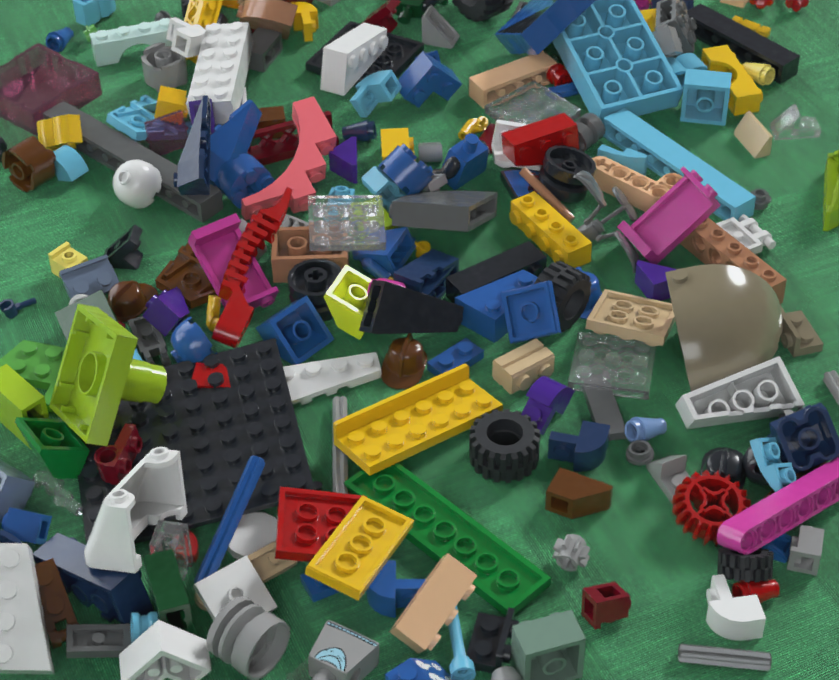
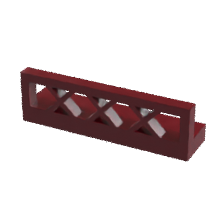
(271, 150)

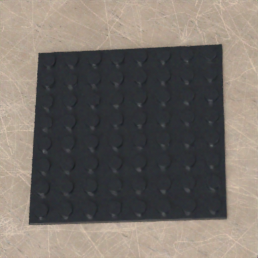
(214, 435)

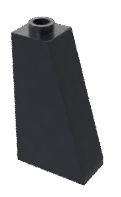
(403, 310)

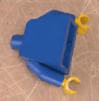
(398, 249)

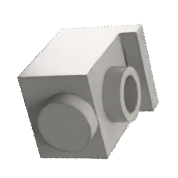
(806, 550)

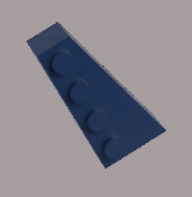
(109, 590)

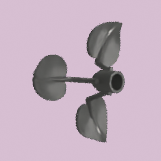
(593, 229)

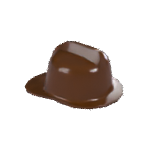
(129, 299)
(404, 363)

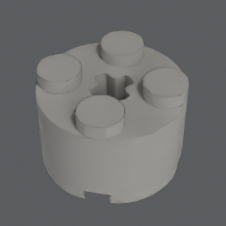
(163, 67)

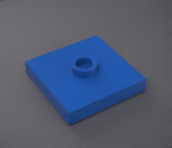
(531, 312)

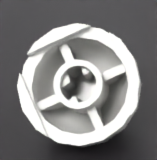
(136, 183)

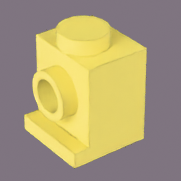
(64, 257)

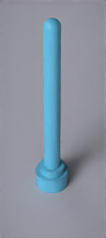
(461, 665)

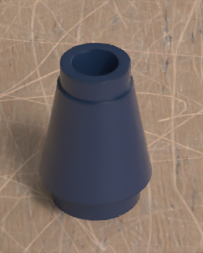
(364, 131)

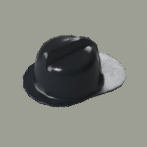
(725, 461)

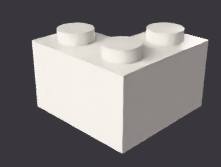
(165, 653)

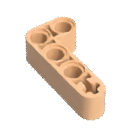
(638, 189)

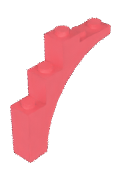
(307, 167)

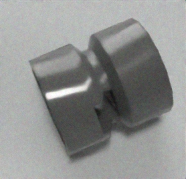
(589, 130)

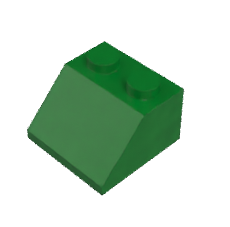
(54, 445)

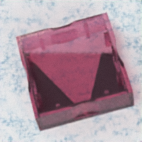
(40, 81)

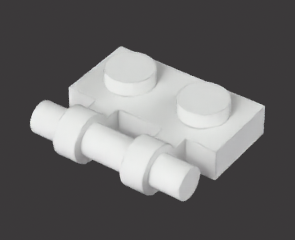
(748, 233)

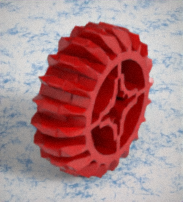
(709, 498)

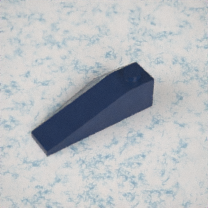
(194, 163)

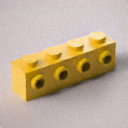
(550, 230)

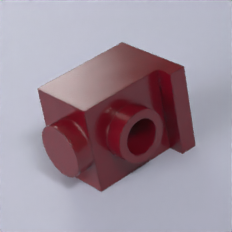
(604, 604)

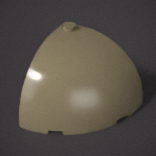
(723, 320)

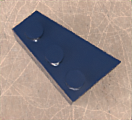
(428, 273)

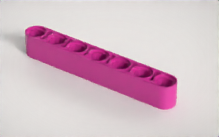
(781, 510)

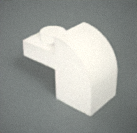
(185, 37)
(733, 617)

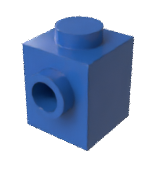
(27, 525)

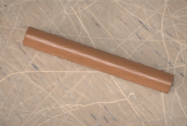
(546, 194)

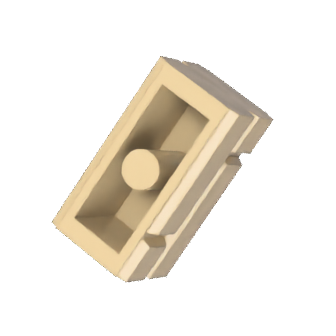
(523, 366)

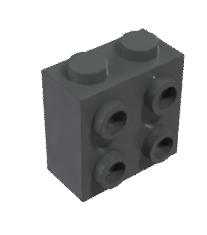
(675, 15)

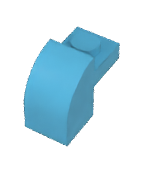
(375, 89)

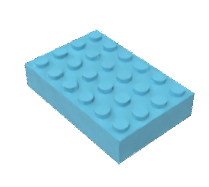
(617, 61)

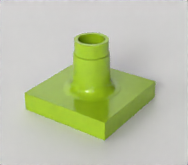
(101, 373)

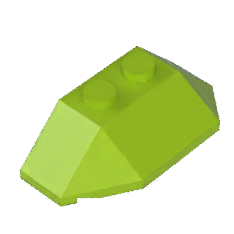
(831, 192)

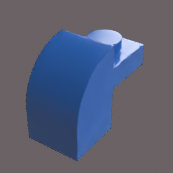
(389, 593)

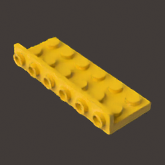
(413, 420)

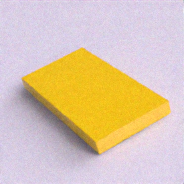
(359, 547)

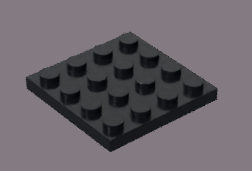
(396, 56)

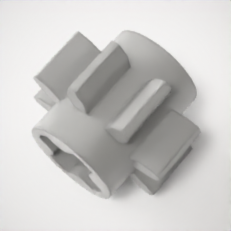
(571, 552)

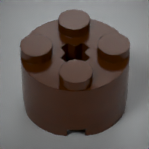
(29, 164)

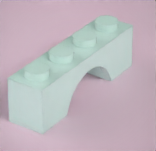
(110, 44)

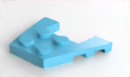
(132, 119)

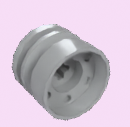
(248, 638)

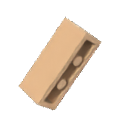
(434, 604)

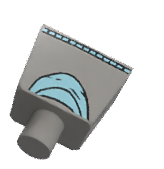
(342, 654)

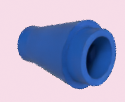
(59, 39)

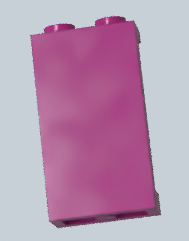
(672, 217)
(214, 247)

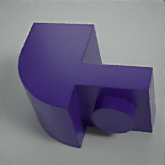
(545, 399)

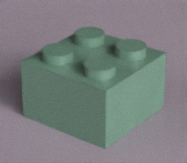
(549, 648)

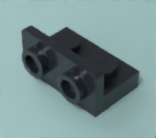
(491, 640)

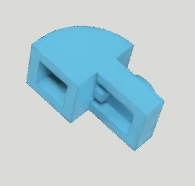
(69, 164)

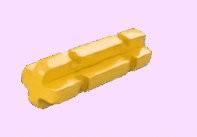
(764, 30)

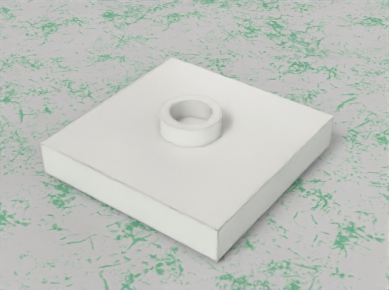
(231, 582)

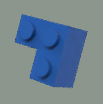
(427, 76)

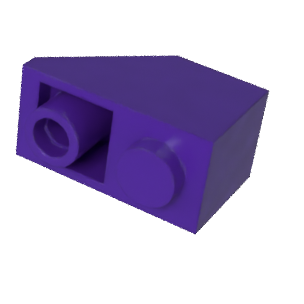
(166, 310)

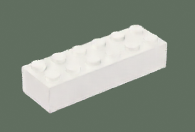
(222, 68)

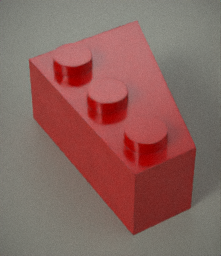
(530, 142)

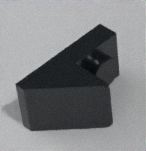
(124, 251)

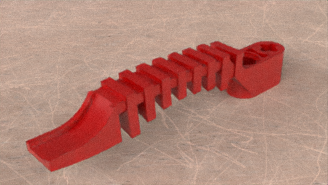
(237, 312)

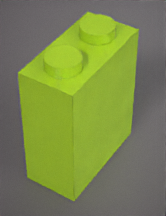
(19, 400)

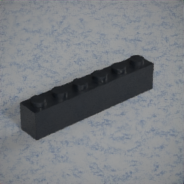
(747, 45)

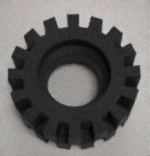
(748, 567)

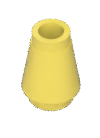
(760, 73)

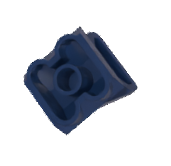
(806, 437)

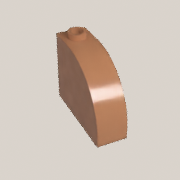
(268, 14)

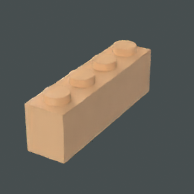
(508, 77)

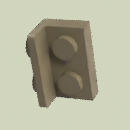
(799, 334)

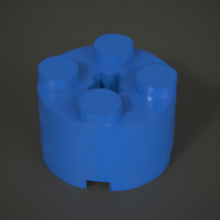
(405, 171)
(243, 178)

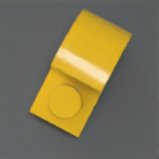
(306, 20)

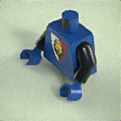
(464, 161)

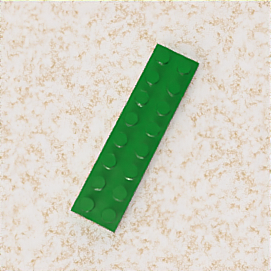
(442, 528)

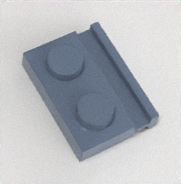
(89, 277)

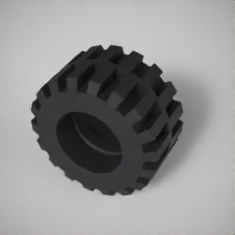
(570, 289)
(504, 446)

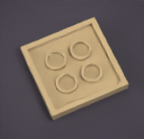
(631, 318)

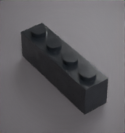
(499, 266)

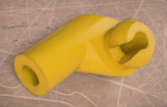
(473, 126)
(213, 311)

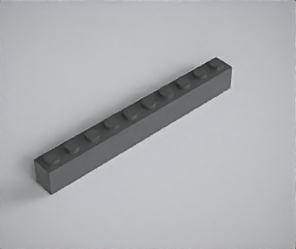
(114, 149)

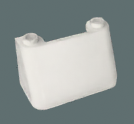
(142, 498)

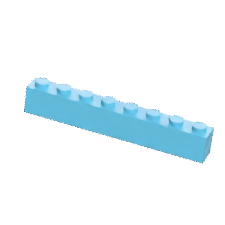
(667, 156)

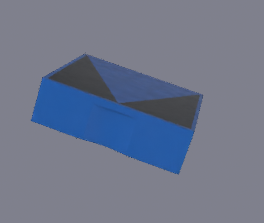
(539, 24)

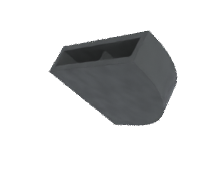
(444, 210)

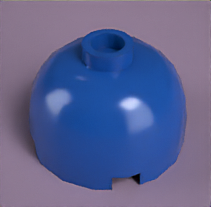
(190, 342)

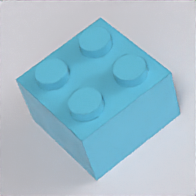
(705, 97)

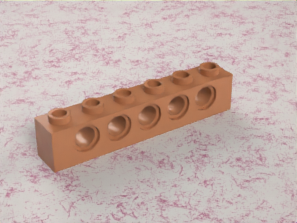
(716, 246)

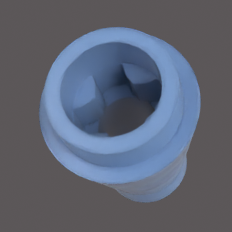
(644, 428)

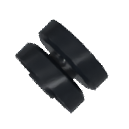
(558, 171)
(313, 280)

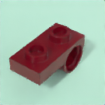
(116, 460)

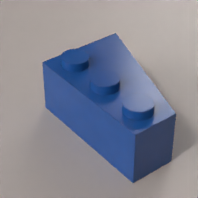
(484, 305)

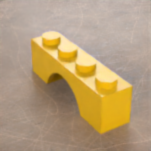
(744, 93)

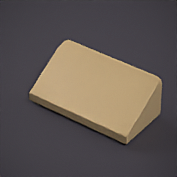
(754, 136)

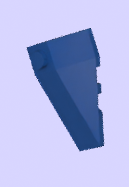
(233, 137)

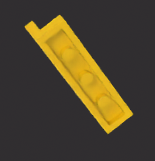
(206, 14)

